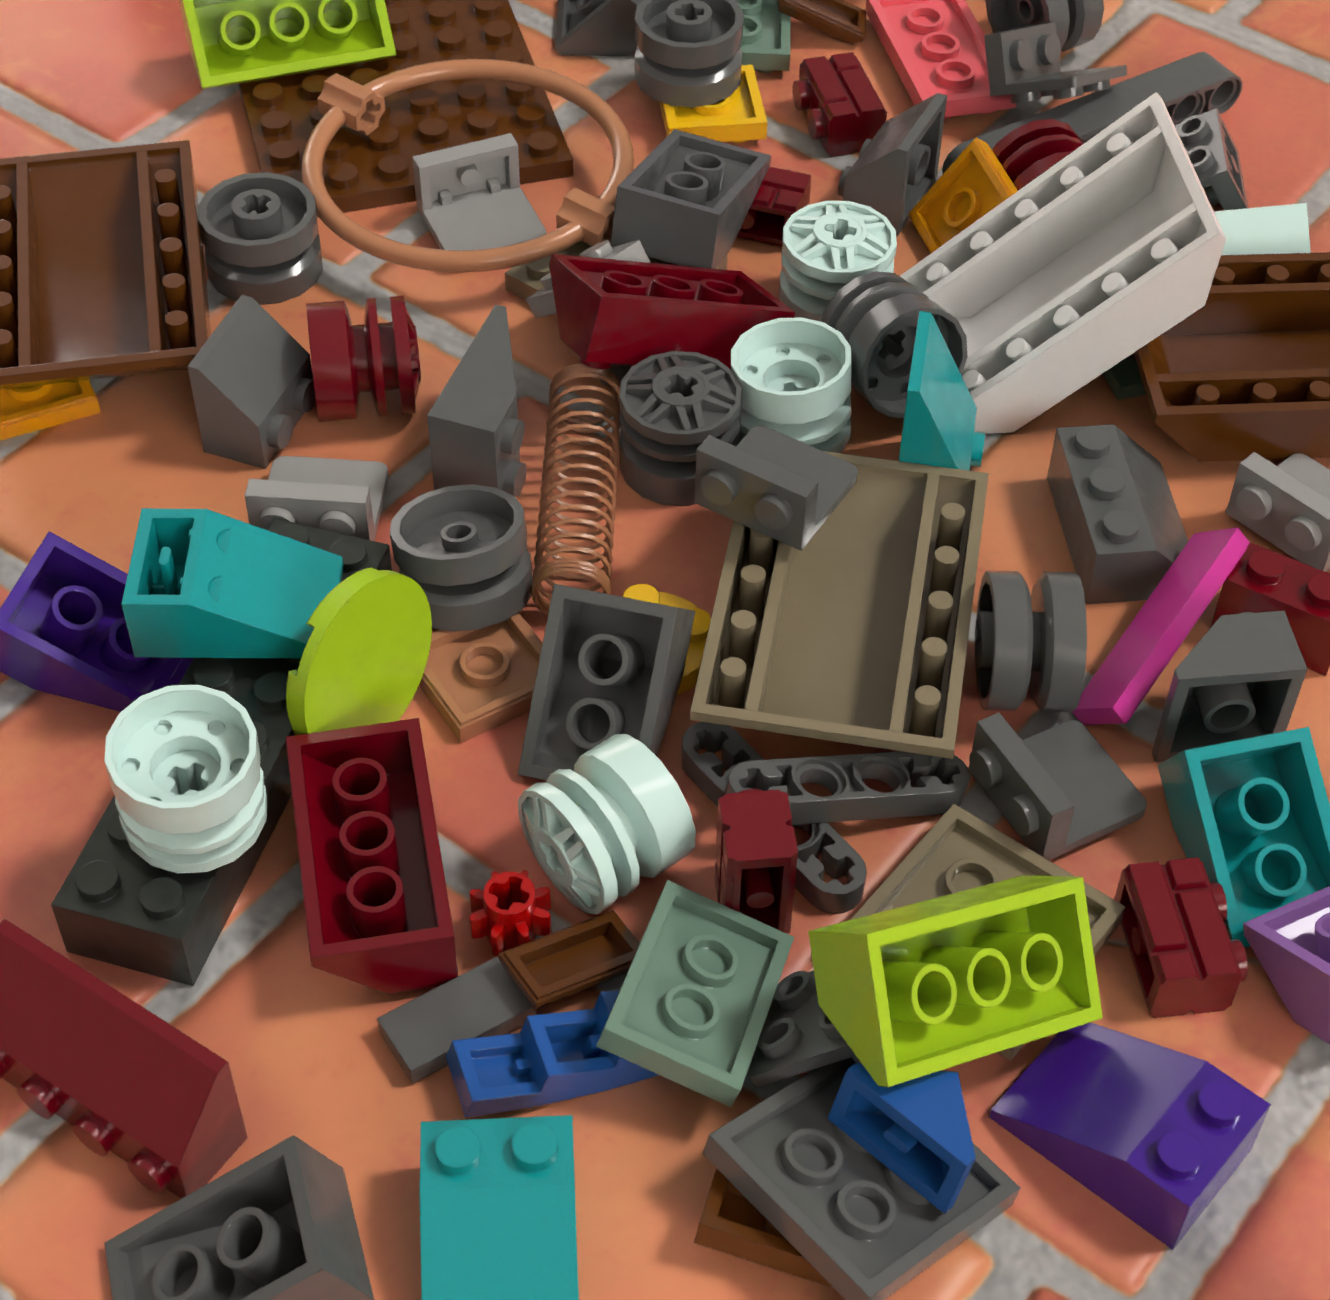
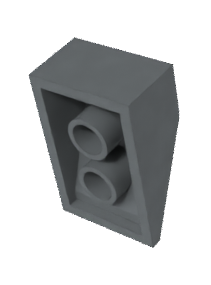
(688, 199)
(476, 419)
(602, 673)
(254, 1234)

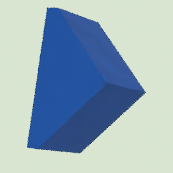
(911, 1129)

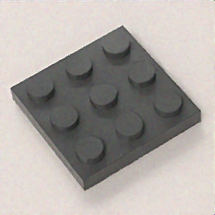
(838, 1200)

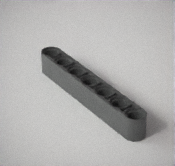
(1186, 86)

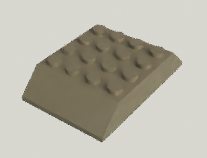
(858, 627)

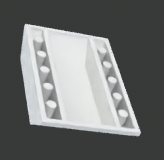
(1077, 268)

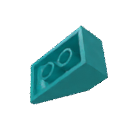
(938, 406)
(1253, 819)
(498, 1209)

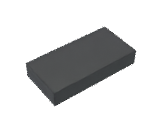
(466, 1007)

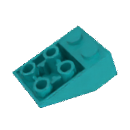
(221, 587)

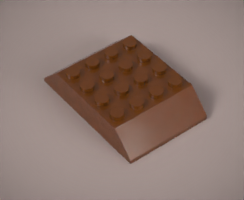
(100, 264)
(1248, 363)

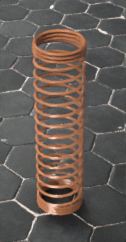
(583, 419)

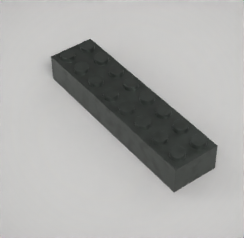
(166, 921)

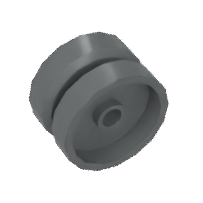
(1075, 19)
(688, 50)
(261, 237)
(465, 554)
(1030, 641)

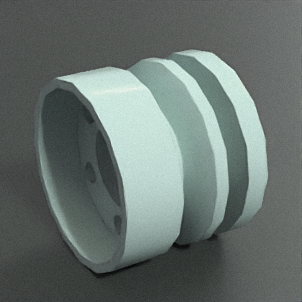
(827, 249)
(795, 381)
(187, 778)
(607, 823)

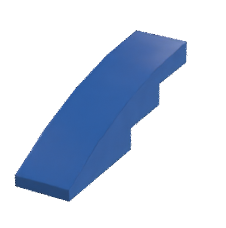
(542, 1064)

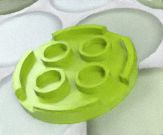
(362, 654)

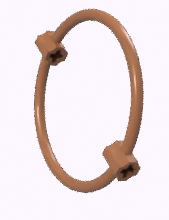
(361, 107)

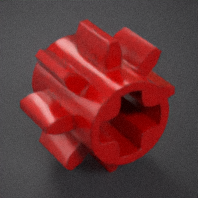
(509, 911)

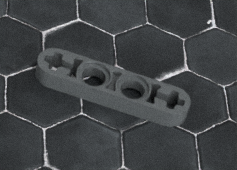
(918, 781)
(837, 855)

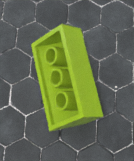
(279, 38)
(959, 975)

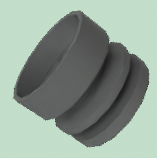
(880, 324)
(666, 414)

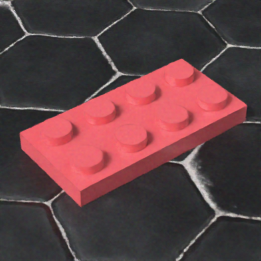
(937, 50)

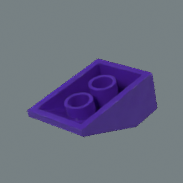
(70, 634)
(1134, 1124)

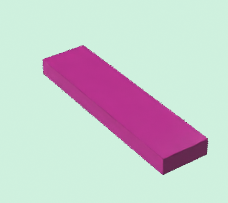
(1160, 627)

